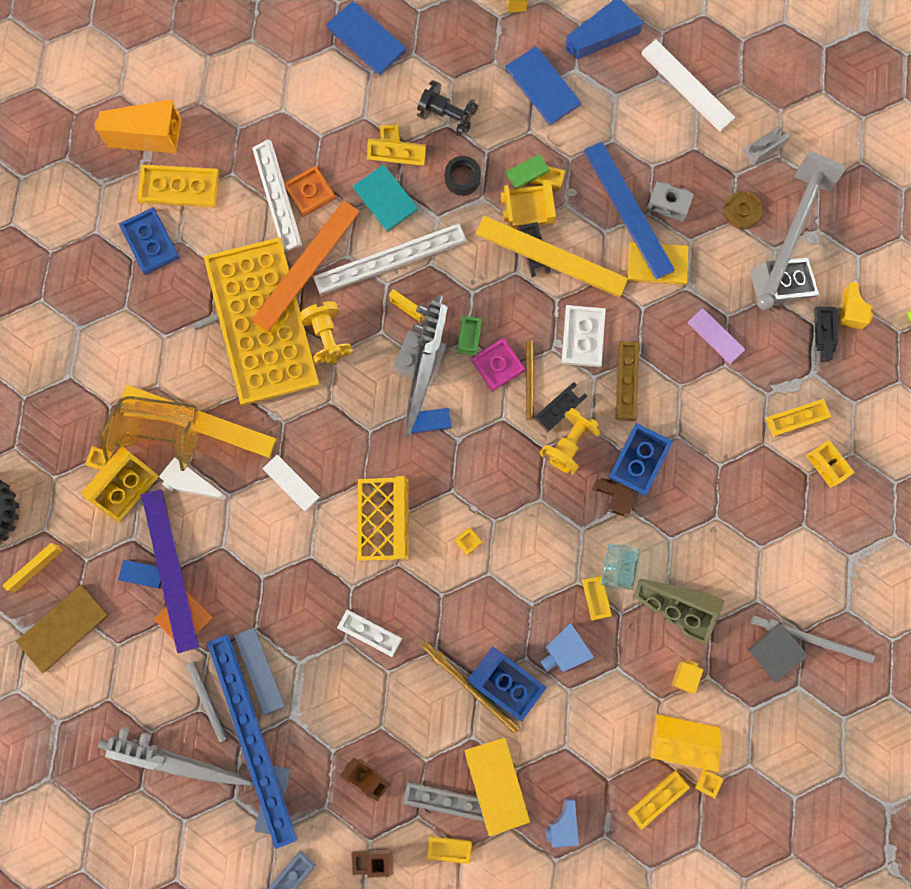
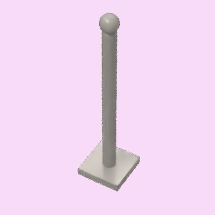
(818, 173)

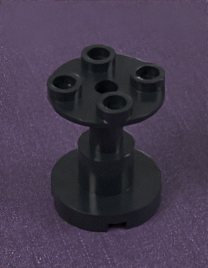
(433, 102)

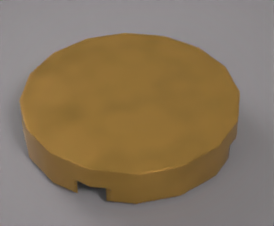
(743, 209)

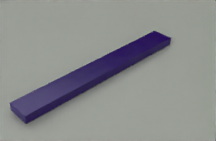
(170, 571)

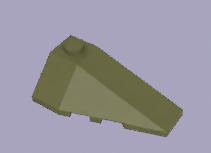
(687, 608)

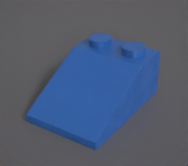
(640, 459)
(506, 683)

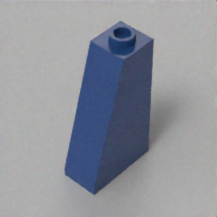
(605, 28)

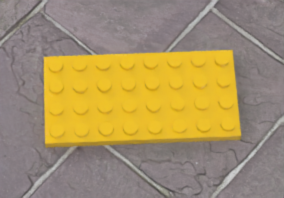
(260, 361)

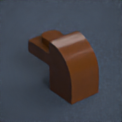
(621, 496)
(365, 778)
(373, 863)

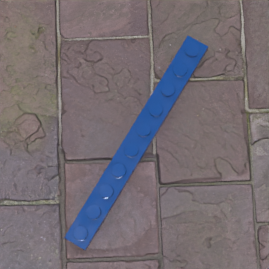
(252, 742)

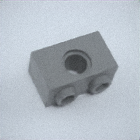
(674, 210)

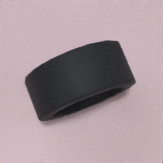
(462, 161)

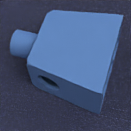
(566, 651)

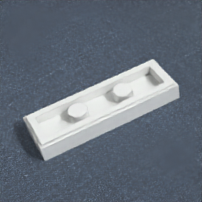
(291, 483)
(369, 633)

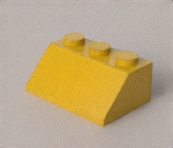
(119, 484)
(686, 743)

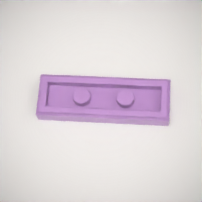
(716, 336)

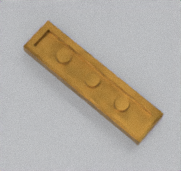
(627, 381)

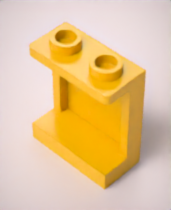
(529, 205)

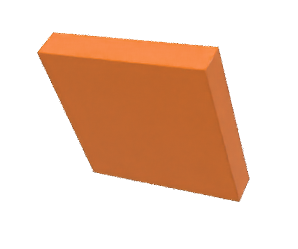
(309, 191)
(200, 617)

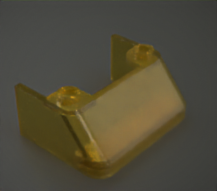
(151, 420)

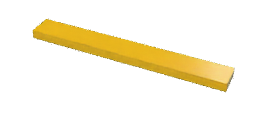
(551, 256)
(221, 429)

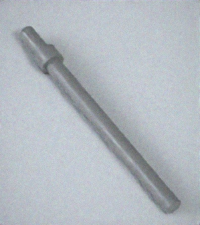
(769, 624)

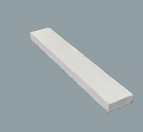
(688, 85)
(277, 196)

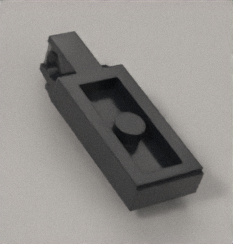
(826, 331)

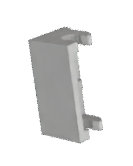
(766, 146)

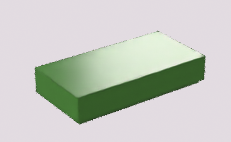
(527, 171)
(469, 335)

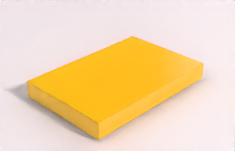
(640, 272)

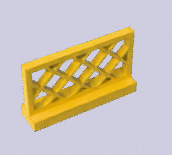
(400, 523)

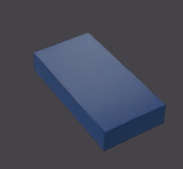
(432, 421)
(140, 574)

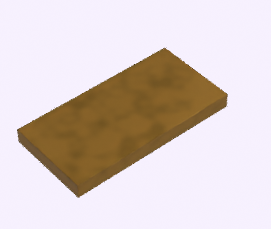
(62, 628)

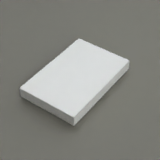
(583, 336)

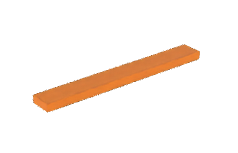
(305, 266)

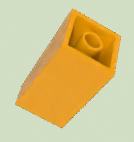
(141, 127)

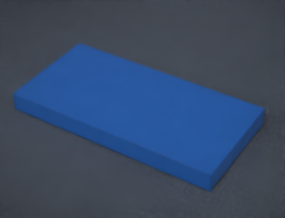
(366, 38)
(543, 85)

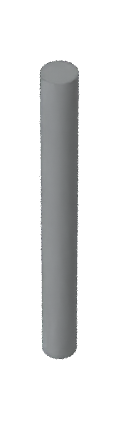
(206, 702)

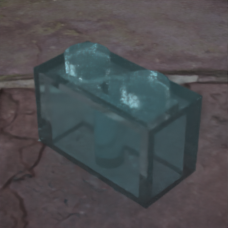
(620, 566)

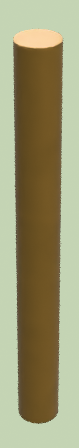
(529, 380)

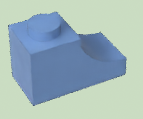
(564, 829)

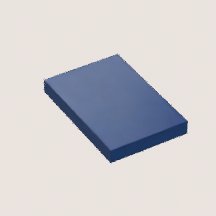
(149, 241)

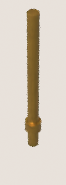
(439, 659)

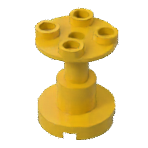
(323, 326)
(562, 454)

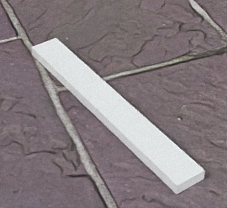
(389, 259)

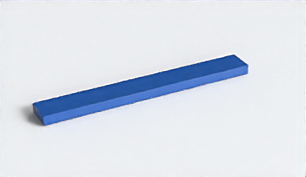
(629, 211)

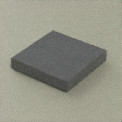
(777, 652)

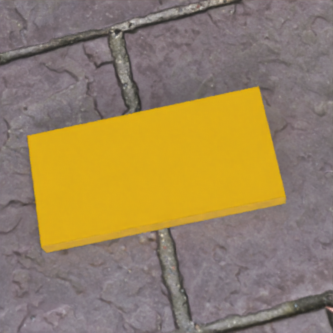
(178, 186)
(497, 786)

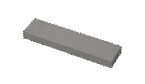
(443, 801)

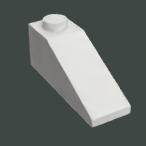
(188, 482)

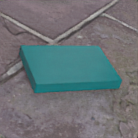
(385, 198)

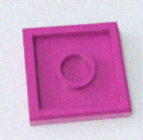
(498, 364)

